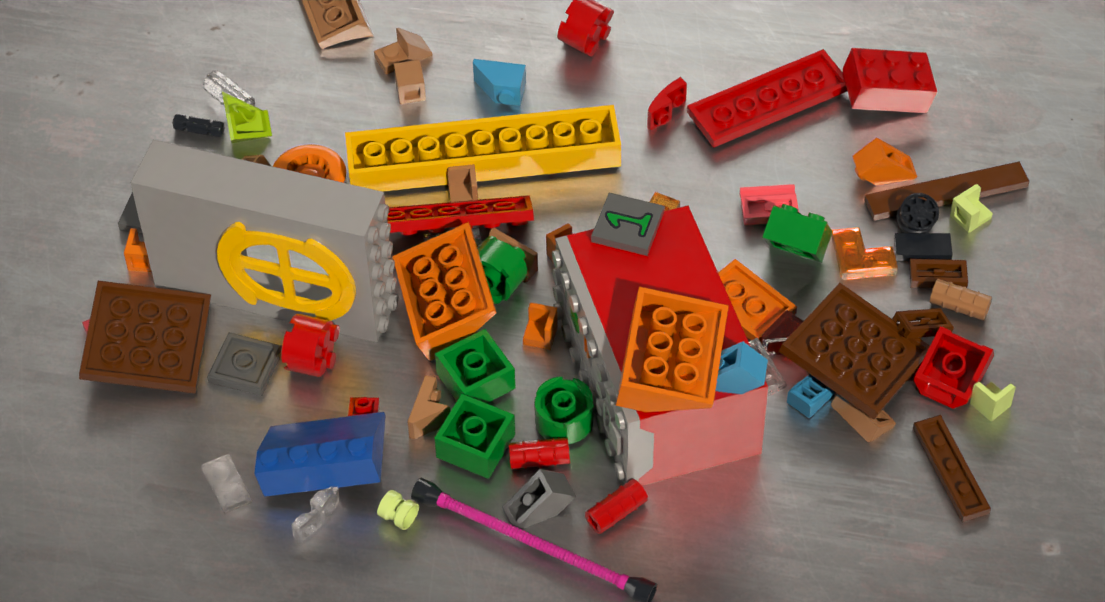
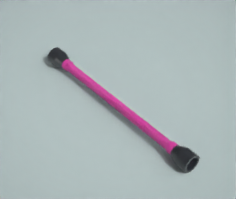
(430, 494)

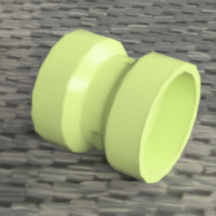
(398, 509)

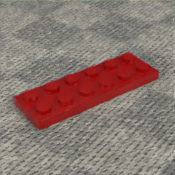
(767, 98)
(438, 216)

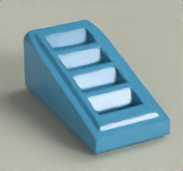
(802, 403)

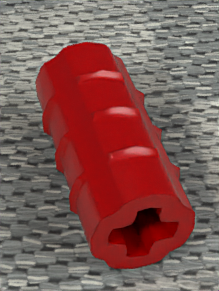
(539, 453)
(616, 506)

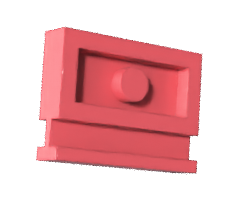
(759, 201)

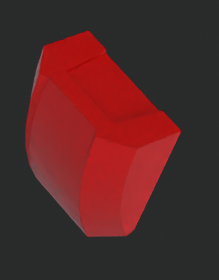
(952, 368)

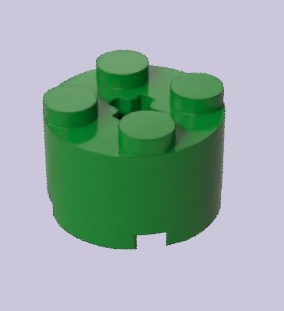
(502, 266)
(564, 409)

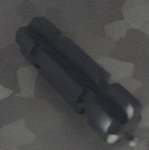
(198, 125)

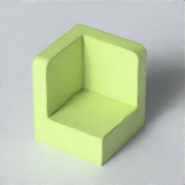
(968, 209)
(992, 400)

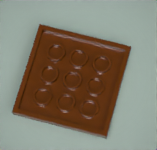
(145, 337)
(855, 350)

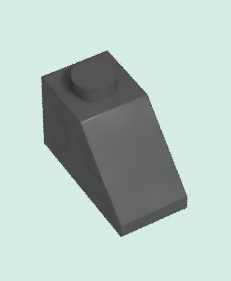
(539, 499)

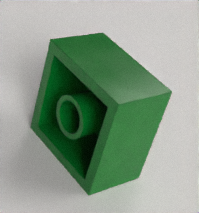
(798, 233)
(476, 368)
(475, 436)

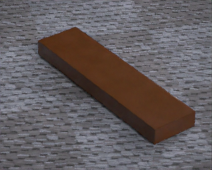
(951, 468)

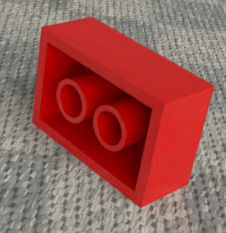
(889, 80)

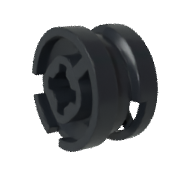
(917, 214)

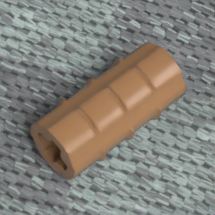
(960, 299)

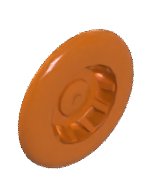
(312, 160)

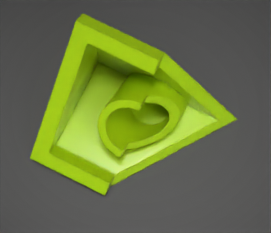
(245, 120)

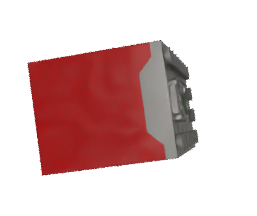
(596, 306)

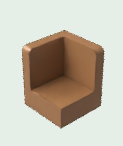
(409, 82)
(462, 183)

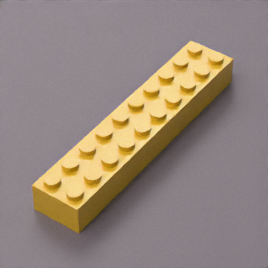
(496, 145)

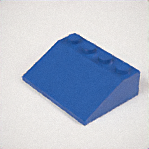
(321, 454)

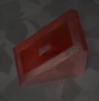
(779, 332)

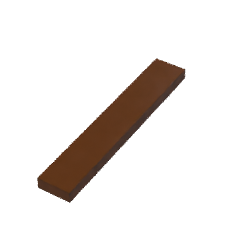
(943, 190)

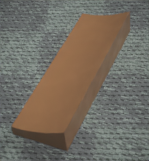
(337, 21)

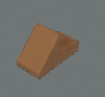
(407, 48)
(427, 412)

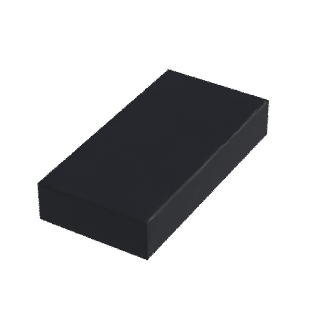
(922, 246)

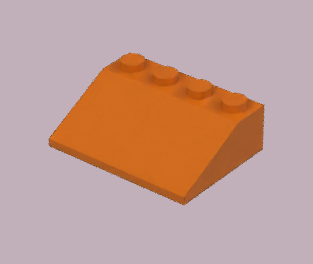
(444, 289)
(672, 353)

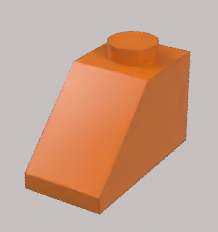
(883, 164)

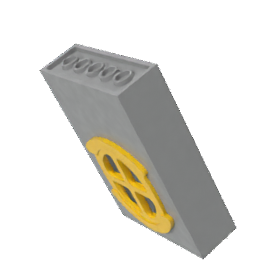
(210, 207)

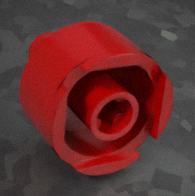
(585, 25)
(310, 345)

